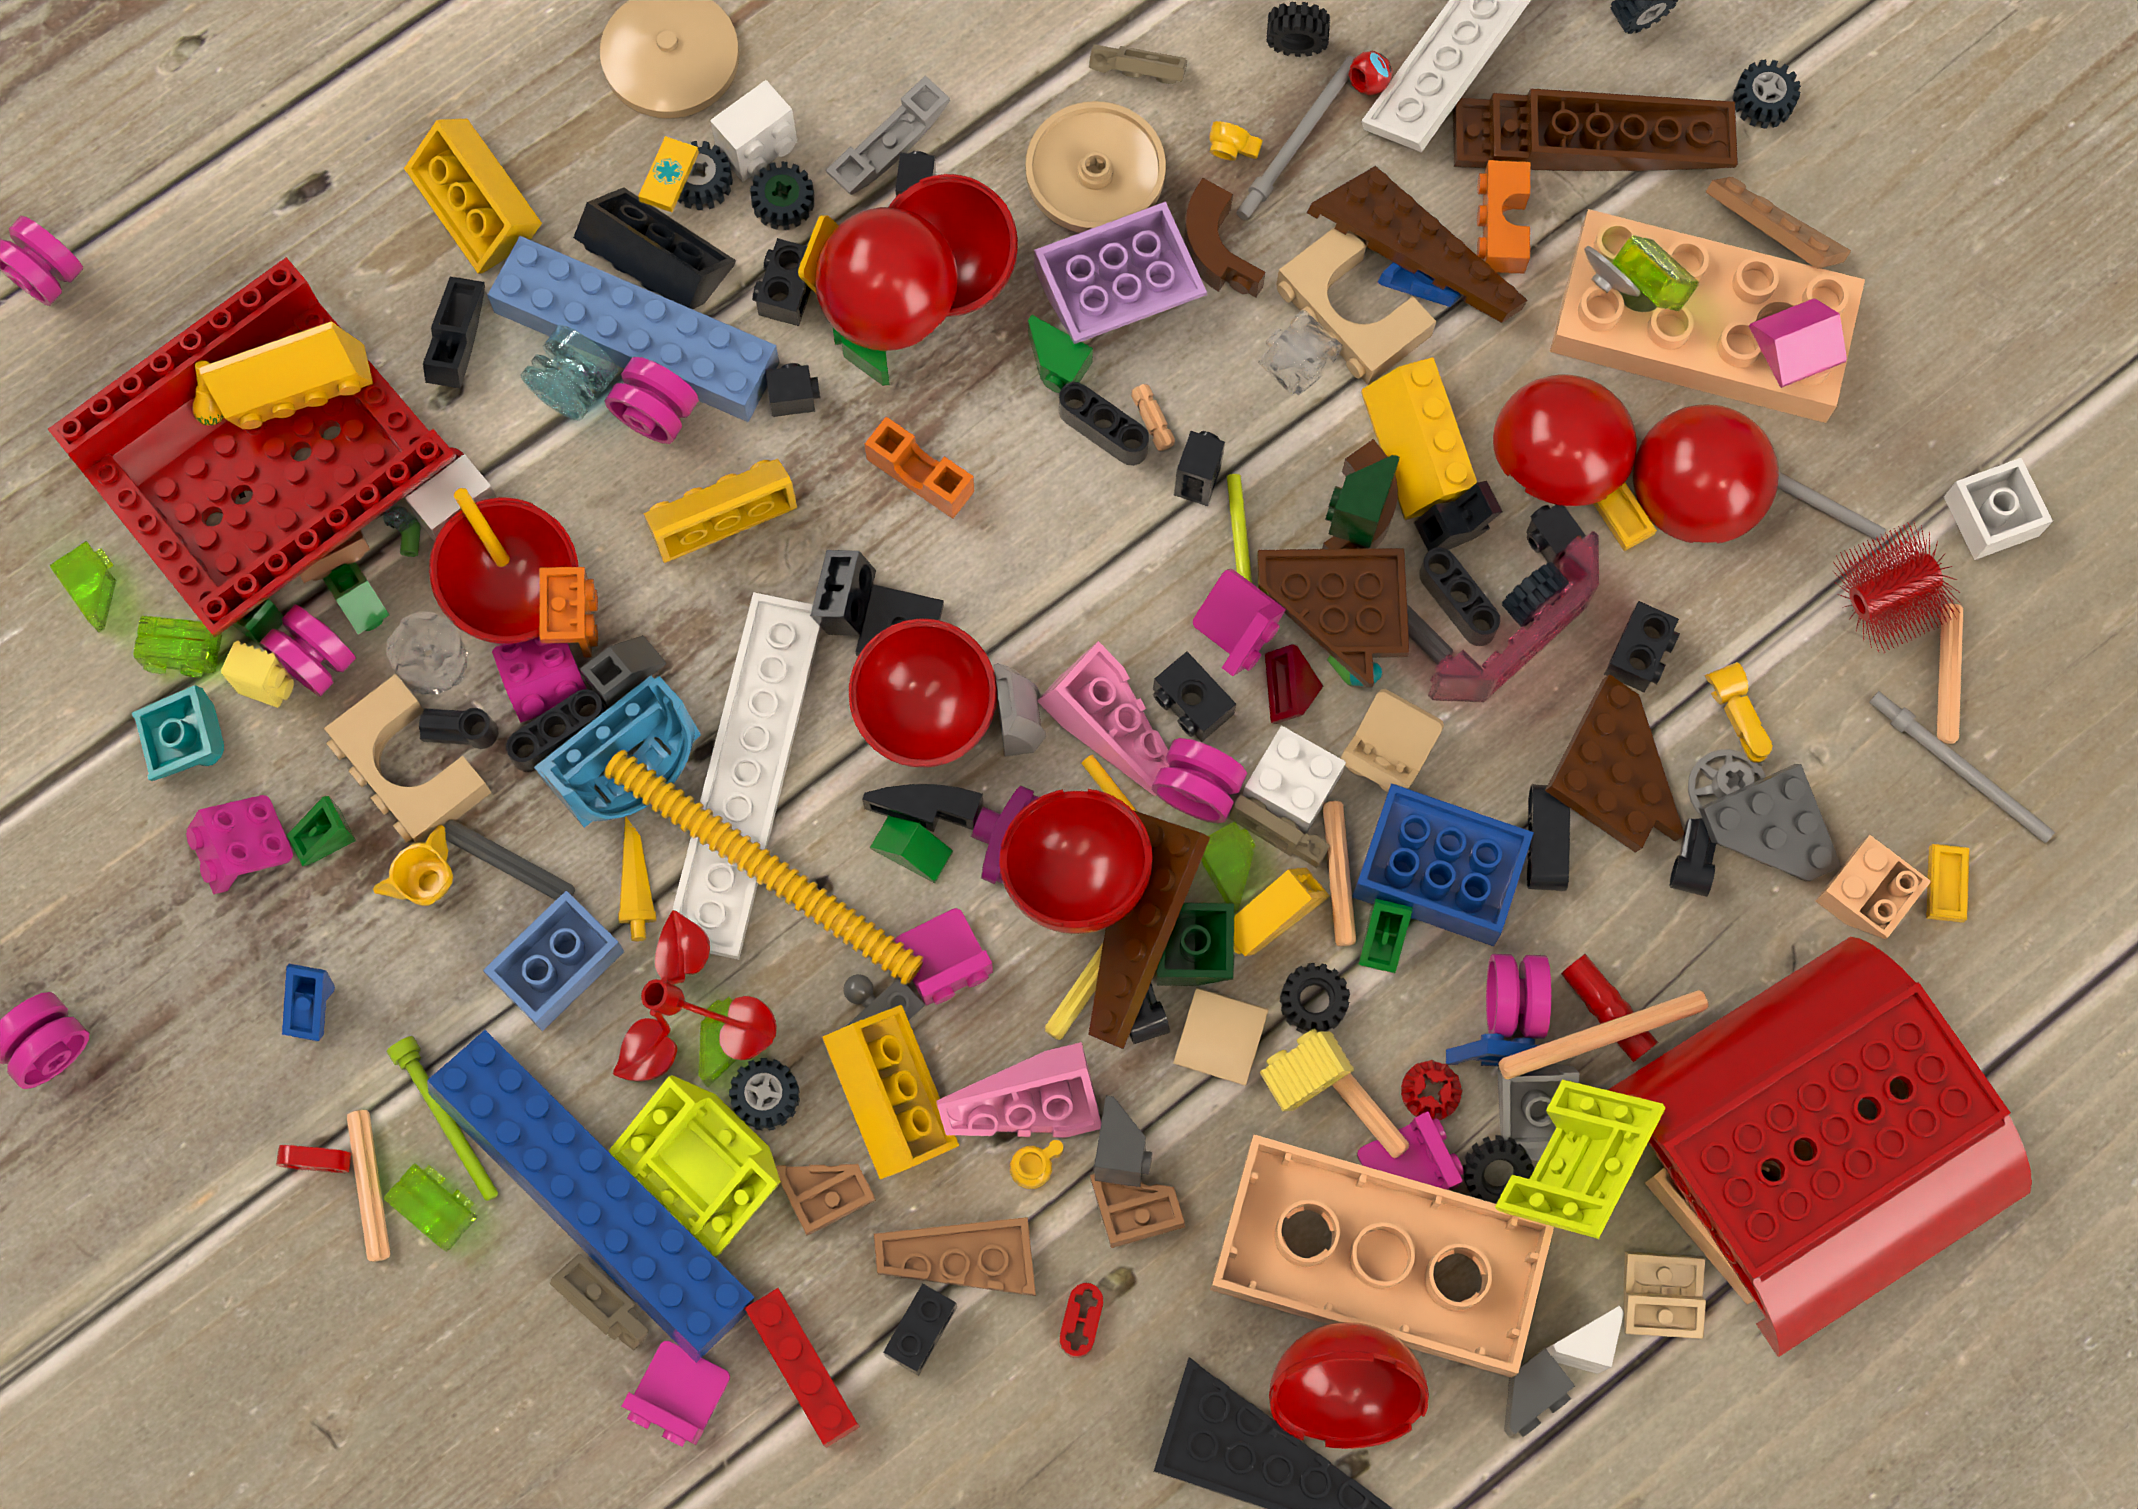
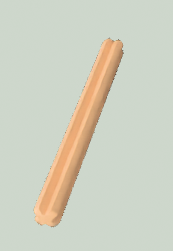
(1603, 1034)

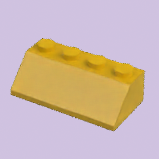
(471, 193)
(288, 375)
(1419, 426)
(721, 509)
(889, 1091)

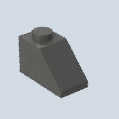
(1120, 1148)

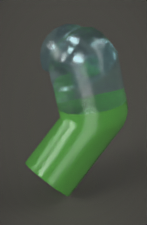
(408, 526)

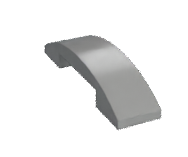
(894, 136)

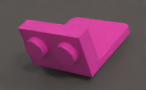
(1238, 620)
(537, 675)
(237, 840)
(949, 956)
(1424, 1160)
(677, 1394)

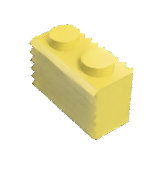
(257, 674)
(1306, 1069)

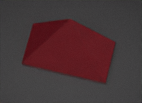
(1290, 683)

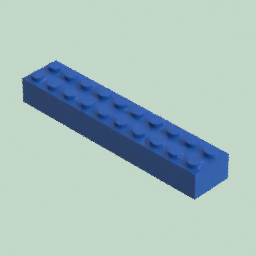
(590, 1195)

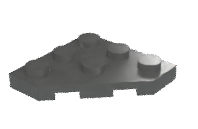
(1775, 825)

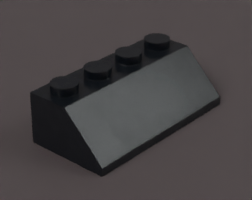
(652, 248)

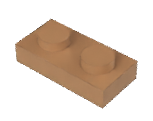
(347, 552)

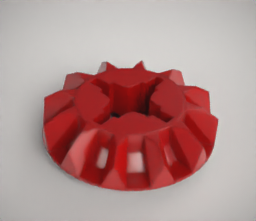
(1414, 1084)

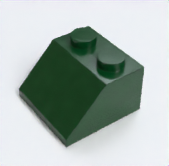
(1360, 502)
(1199, 946)

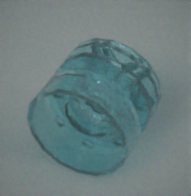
(569, 372)

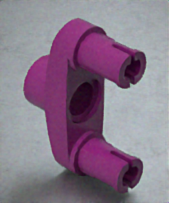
(992, 827)

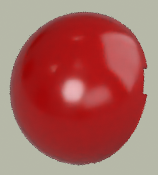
(976, 229)
(886, 278)
(1565, 440)
(1705, 474)
(493, 600)
(922, 693)
(1076, 860)
(1348, 1387)

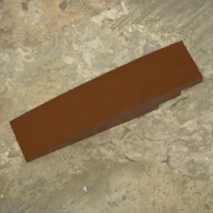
(1595, 131)

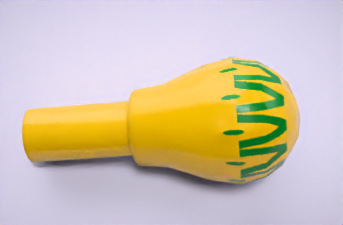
(204, 406)

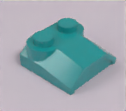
(179, 733)

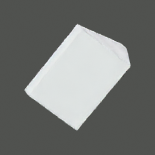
(1591, 1346)

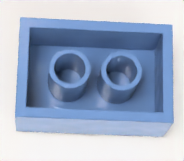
(554, 960)

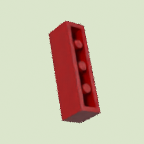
(802, 1367)

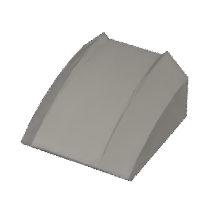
(1018, 712)
(1524, 1106)

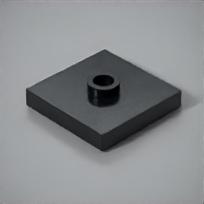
(894, 606)

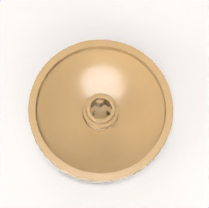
(669, 55)
(1094, 165)

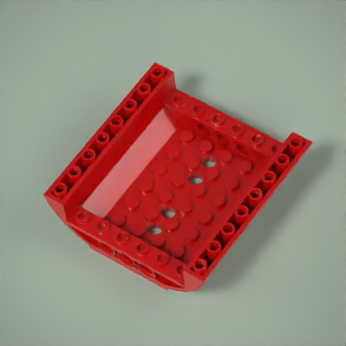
(172, 472)
(1876, 1189)

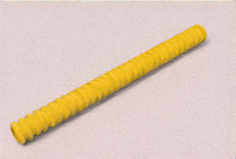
(763, 866)

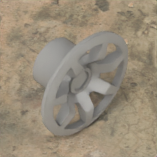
(1729, 778)

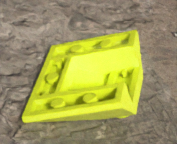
(1586, 1159)
(698, 1161)

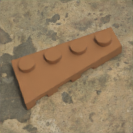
(1784, 228)
(967, 1255)

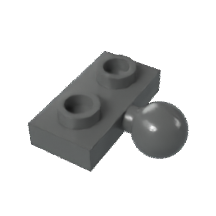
(859, 990)

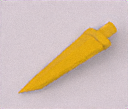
(635, 893)

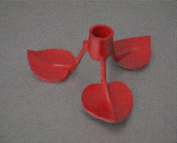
(647, 1049)

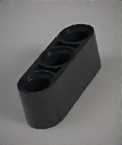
(1096, 409)
(1460, 613)
(537, 731)
(1550, 841)

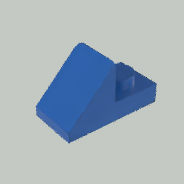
(305, 1001)

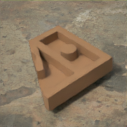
(824, 1192)
(1136, 1212)

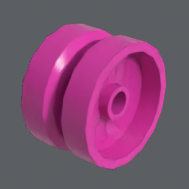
(37, 261)
(651, 400)
(311, 646)
(1199, 780)
(1518, 995)
(40, 1040)

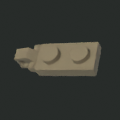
(1137, 62)
(1278, 831)
(600, 1301)

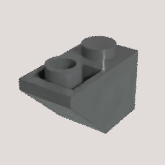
(621, 668)
(1533, 1390)

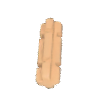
(1153, 417)

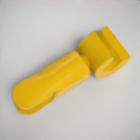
(1729, 686)

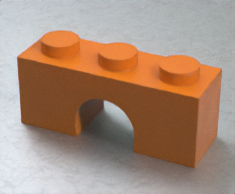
(1503, 188)
(899, 456)

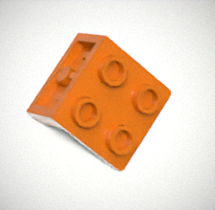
(567, 607)

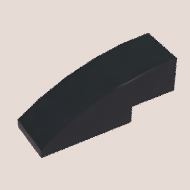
(454, 332)
(926, 804)

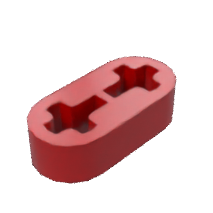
(313, 1159)
(1090, 1322)

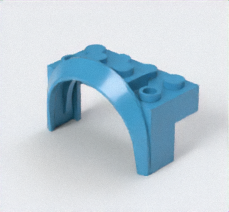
(642, 714)

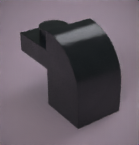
(1459, 520)

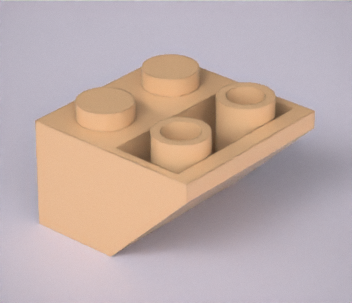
(1873, 889)

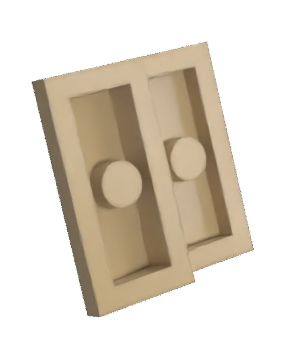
(1221, 1036)
(1664, 1295)

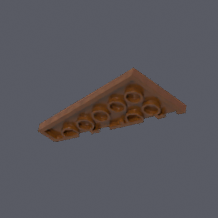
(1416, 241)
(1139, 939)

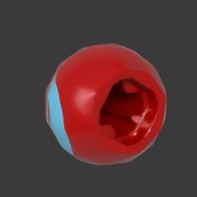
(1370, 73)

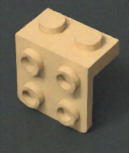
(1392, 741)

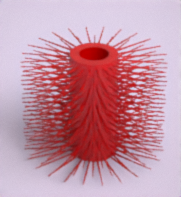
(1896, 587)

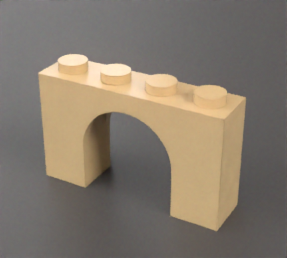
(1365, 347)
(362, 737)

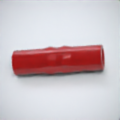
(1605, 1003)

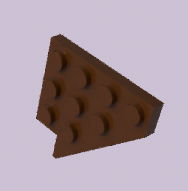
(1343, 600)
(1615, 770)

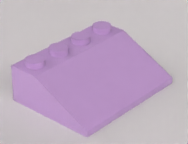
(1118, 273)

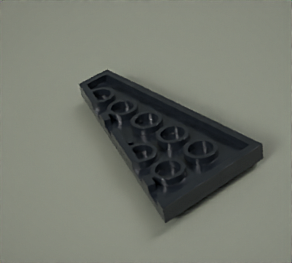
(1244, 1454)

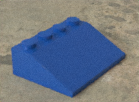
(1444, 864)

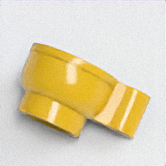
(1230, 140)
(1033, 1165)

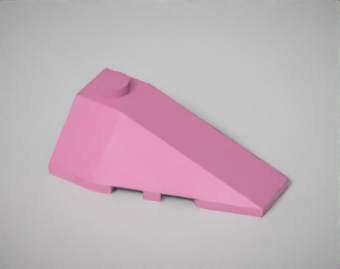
(1103, 713)
(1036, 1096)

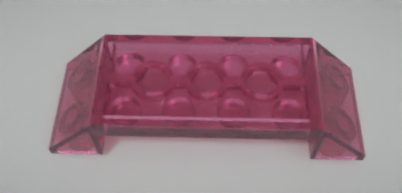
(1466, 681)

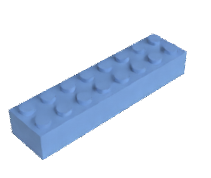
(628, 321)

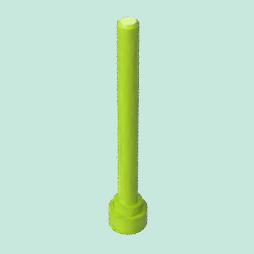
(407, 1056)

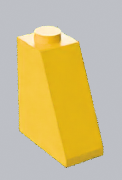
(1276, 910)

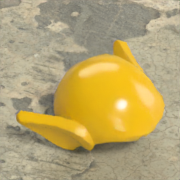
(420, 871)

